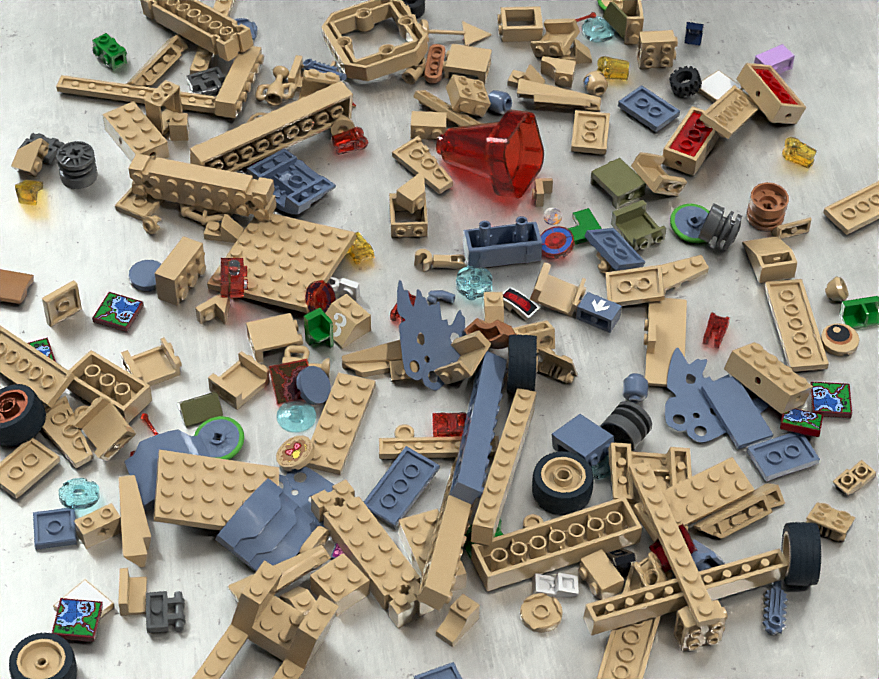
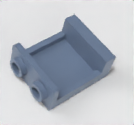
(584, 439)

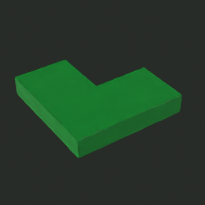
(585, 221)

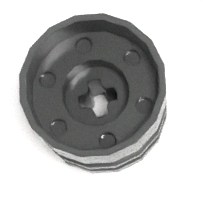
(77, 165)
(720, 226)
(628, 424)

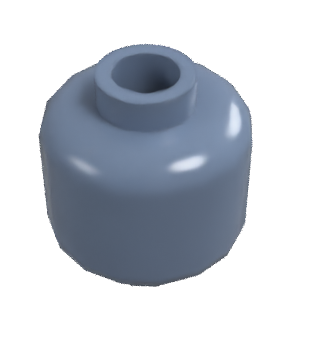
(500, 102)
(635, 388)

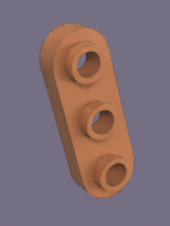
(434, 63)

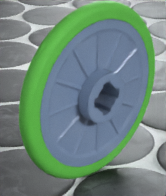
(683, 219)
(225, 429)

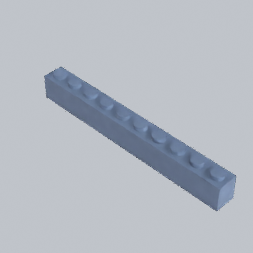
(479, 428)

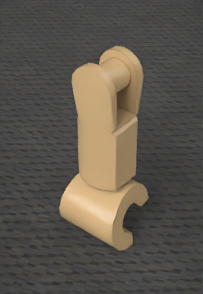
(438, 261)

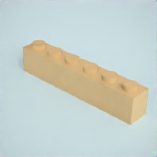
(238, 82)

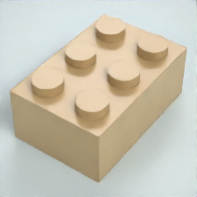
(180, 271)

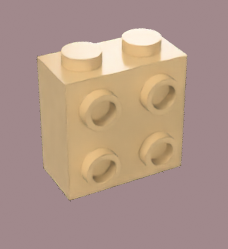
(656, 49)
(468, 95)
(690, 636)

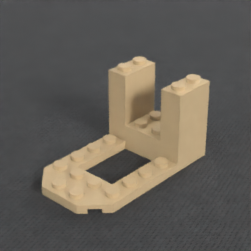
(272, 627)

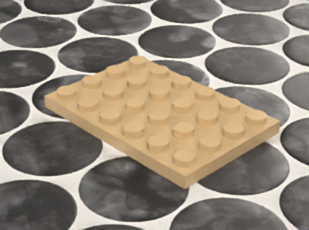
(204, 489)

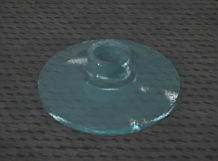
(297, 421)

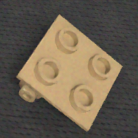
(552, 362)
(832, 519)

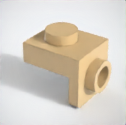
(541, 187)

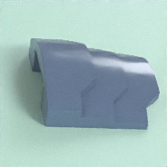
(294, 181)
(144, 461)
(266, 528)

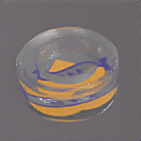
(552, 216)

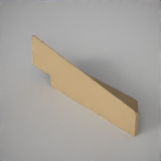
(375, 359)
(134, 525)

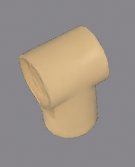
(414, 72)

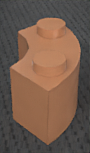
(496, 332)

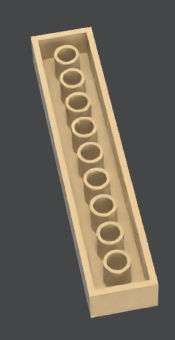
(275, 130)

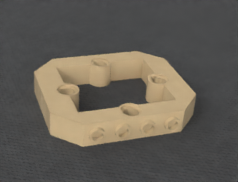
(390, 57)

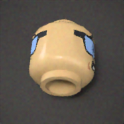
(595, 83)

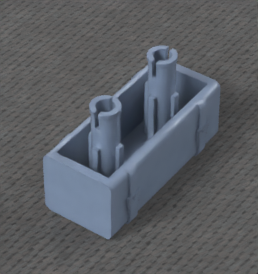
(502, 244)

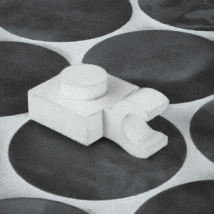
(346, 287)

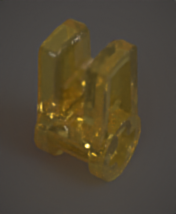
(614, 68)
(798, 153)
(360, 250)

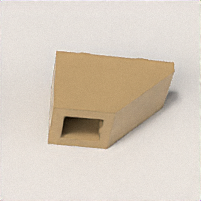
(30, 157)

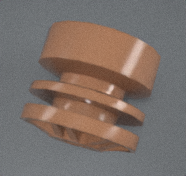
(767, 206)

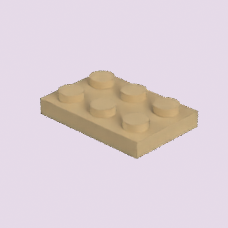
(590, 132)
(635, 285)
(26, 467)

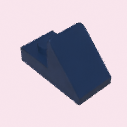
(694, 33)

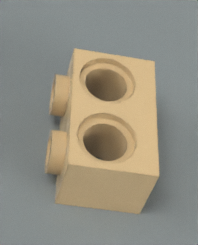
(543, 330)

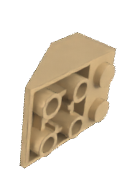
(771, 259)

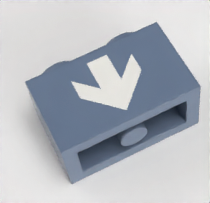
(598, 312)

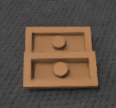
(14, 285)

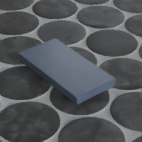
(737, 412)
(401, 486)

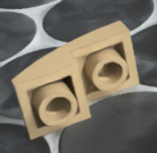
(855, 478)

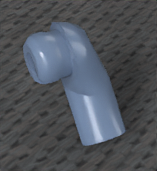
(440, 294)

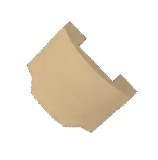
(668, 469)

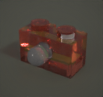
(232, 278)

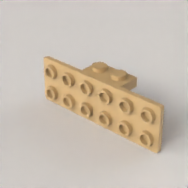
(664, 334)

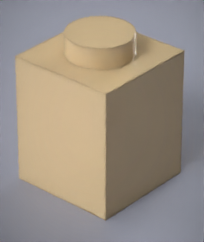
(179, 126)

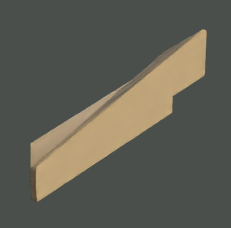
(159, 62)
(556, 97)
(742, 512)
(292, 570)

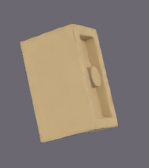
(131, 593)

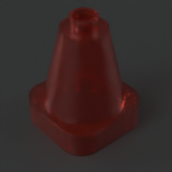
(500, 151)

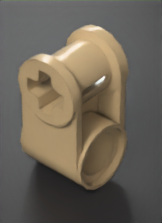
(650, 570)

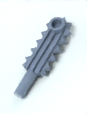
(310, 64)
(774, 609)

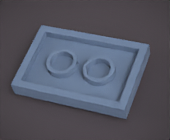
(648, 108)
(614, 249)
(783, 455)

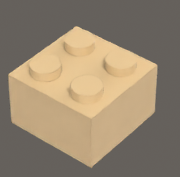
(340, 583)

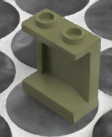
(619, 182)
(637, 226)

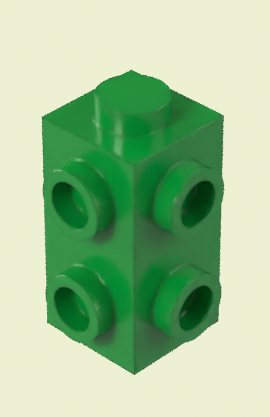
(109, 51)

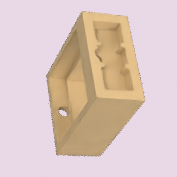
(520, 33)
(170, 95)
(407, 229)

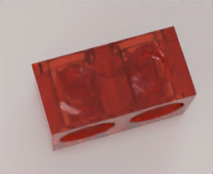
(448, 424)

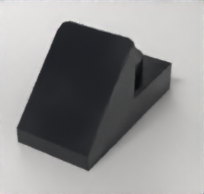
(621, 560)

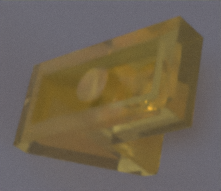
(28, 191)

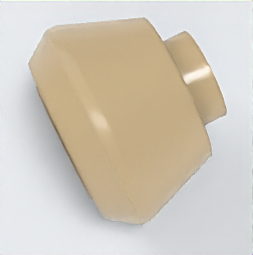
(837, 289)

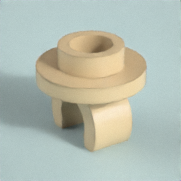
(150, 224)

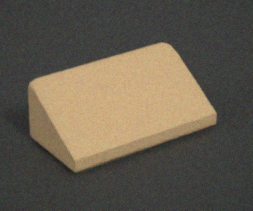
(792, 229)

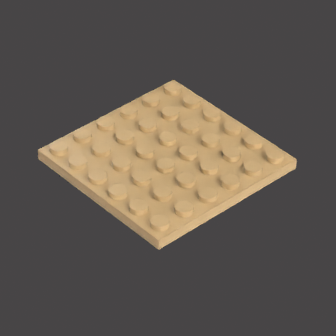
(286, 258)

